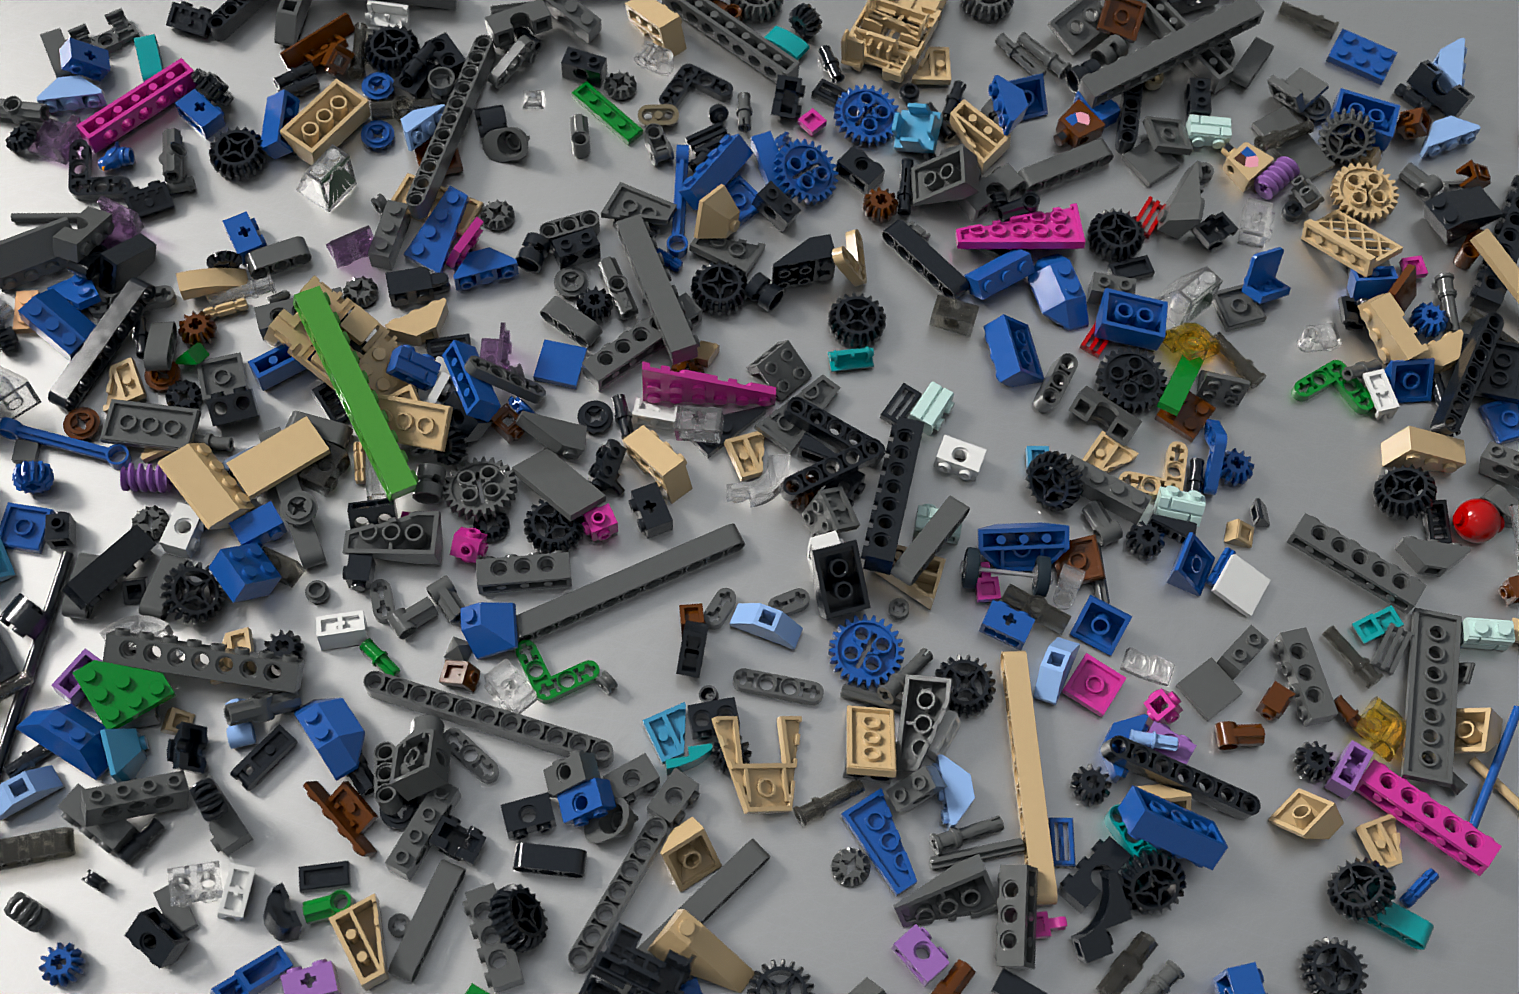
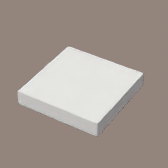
(1240, 585)

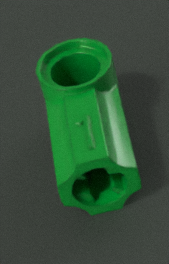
(325, 907)

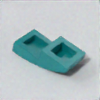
(787, 42)
(1375, 625)
(696, 755)

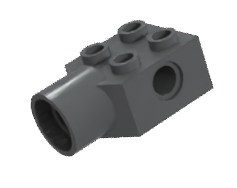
(421, 758)

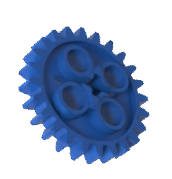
(853, 104)
(812, 185)
(847, 642)

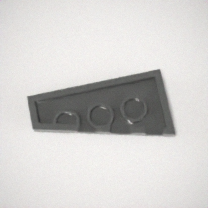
(786, 434)

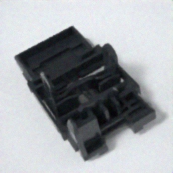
(628, 965)

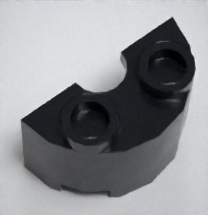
(787, 97)
(490, 118)
(1214, 230)
(1350, 313)
(26, 617)
(187, 748)
(456, 840)
(278, 920)

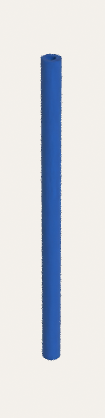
(1495, 767)

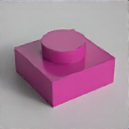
(812, 122)
(1421, 270)

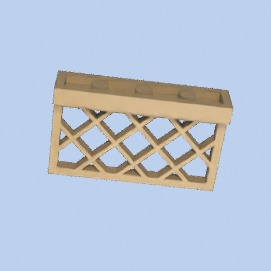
(1347, 250)

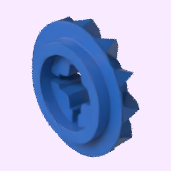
(375, 80)
(377, 127)
(519, 405)

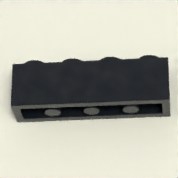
(108, 567)

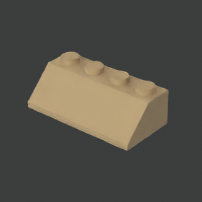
(326, 121)
(206, 485)

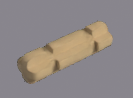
(227, 308)
(359, 463)

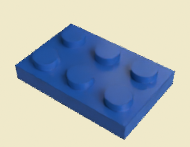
(1361, 56)

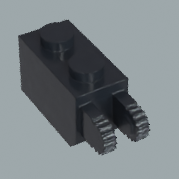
(415, 285)

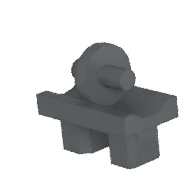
(1306, 193)

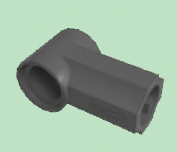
(580, 136)
(1424, 185)
(1103, 526)
(444, 594)
(407, 620)

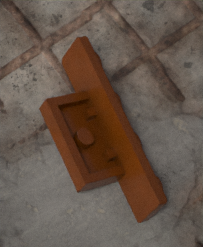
(317, 43)
(347, 811)

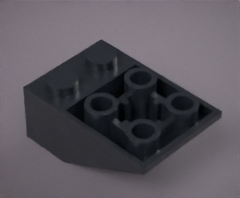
(806, 263)

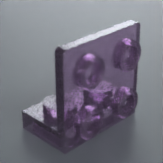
(55, 139)
(126, 222)
(350, 246)
(497, 350)

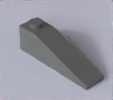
(405, 539)

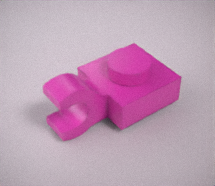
(987, 586)
(1045, 925)

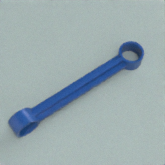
(678, 221)
(14, 430)

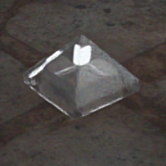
(533, 99)

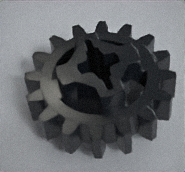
(212, 87)

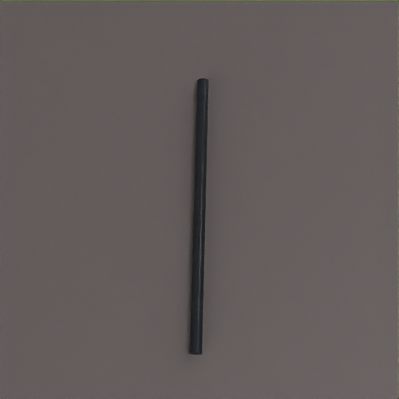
(33, 657)

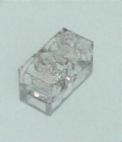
(193, 877)

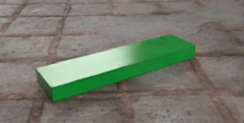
(607, 113)
(1180, 385)

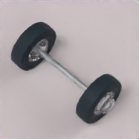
(1040, 577)

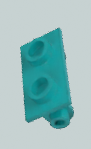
(851, 359)

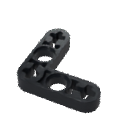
(694, 81)
(85, 178)

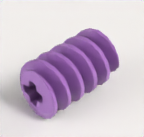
(1276, 177)
(143, 479)

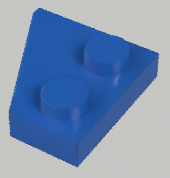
(78, 291)

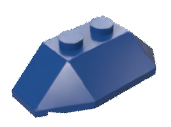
(1059, 292)
(1019, 544)
(333, 733)
(70, 736)

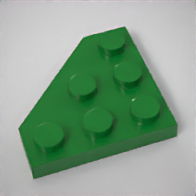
(122, 691)

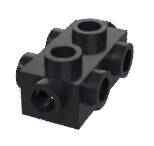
(604, 471)

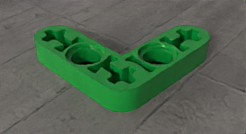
(1333, 378)
(547, 680)

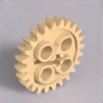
(1364, 192)

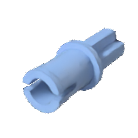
(1154, 740)

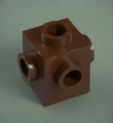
(1413, 123)

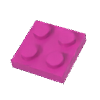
(465, 243)
(1094, 685)

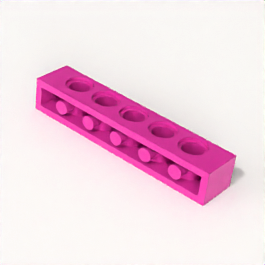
(137, 105)
(1433, 828)

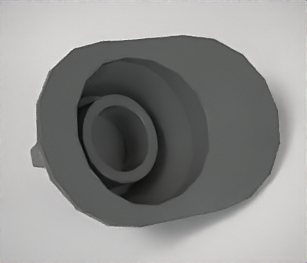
(506, 144)
(614, 825)

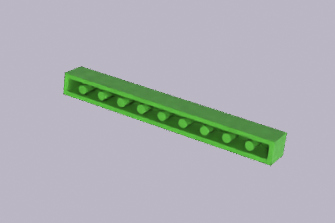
(354, 393)

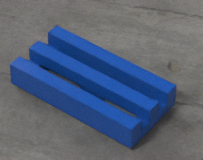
(1070, 835)

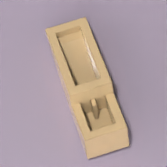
(209, 281)

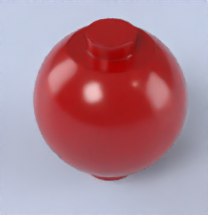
(1477, 520)

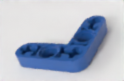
(1217, 442)

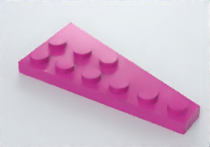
(1028, 231)
(701, 388)

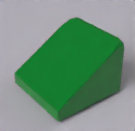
(193, 356)

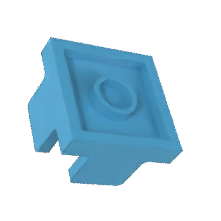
(916, 129)

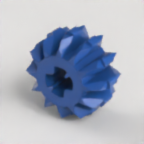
(1428, 320)
(1236, 467)
(33, 477)
(55, 957)

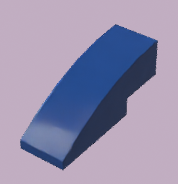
(765, 153)
(256, 974)

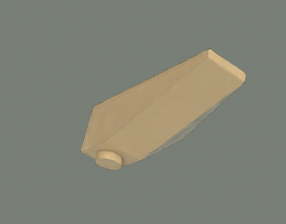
(713, 960)

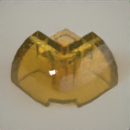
(1192, 341)
(1382, 728)

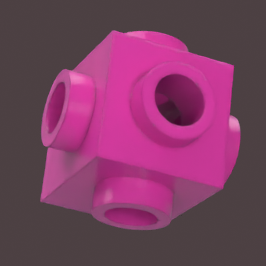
(600, 523)
(469, 544)
(1157, 702)

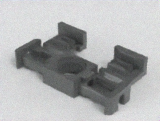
(122, 34)

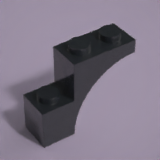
(1115, 908)

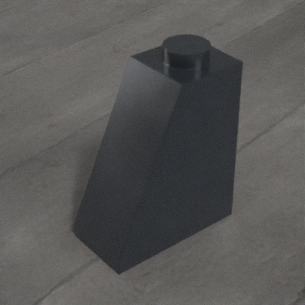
(125, 262)

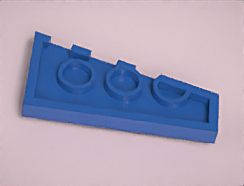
(434, 239)
(876, 832)

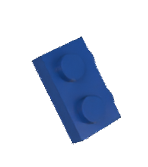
(1260, 279)

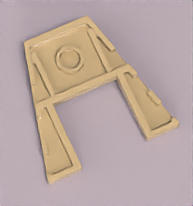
(761, 785)

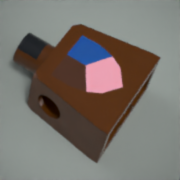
(1078, 126)

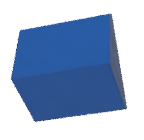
(1035, 95)
(1411, 379)
(1191, 566)
(1100, 625)

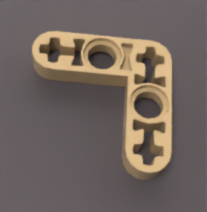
(851, 260)
(1167, 479)

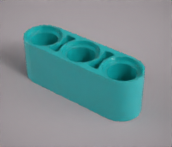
(148, 56)
(1119, 832)
(1404, 926)

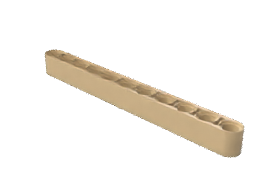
(1028, 772)

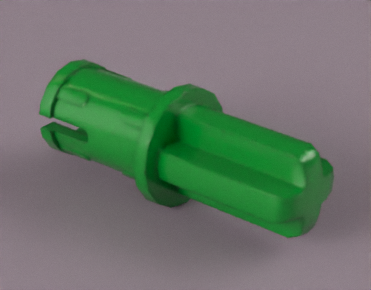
(379, 657)

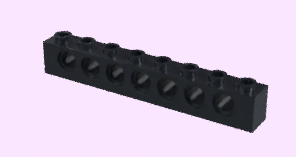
(1490, 290)
(893, 497)

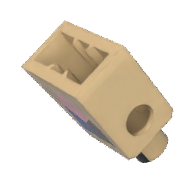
(1244, 164)

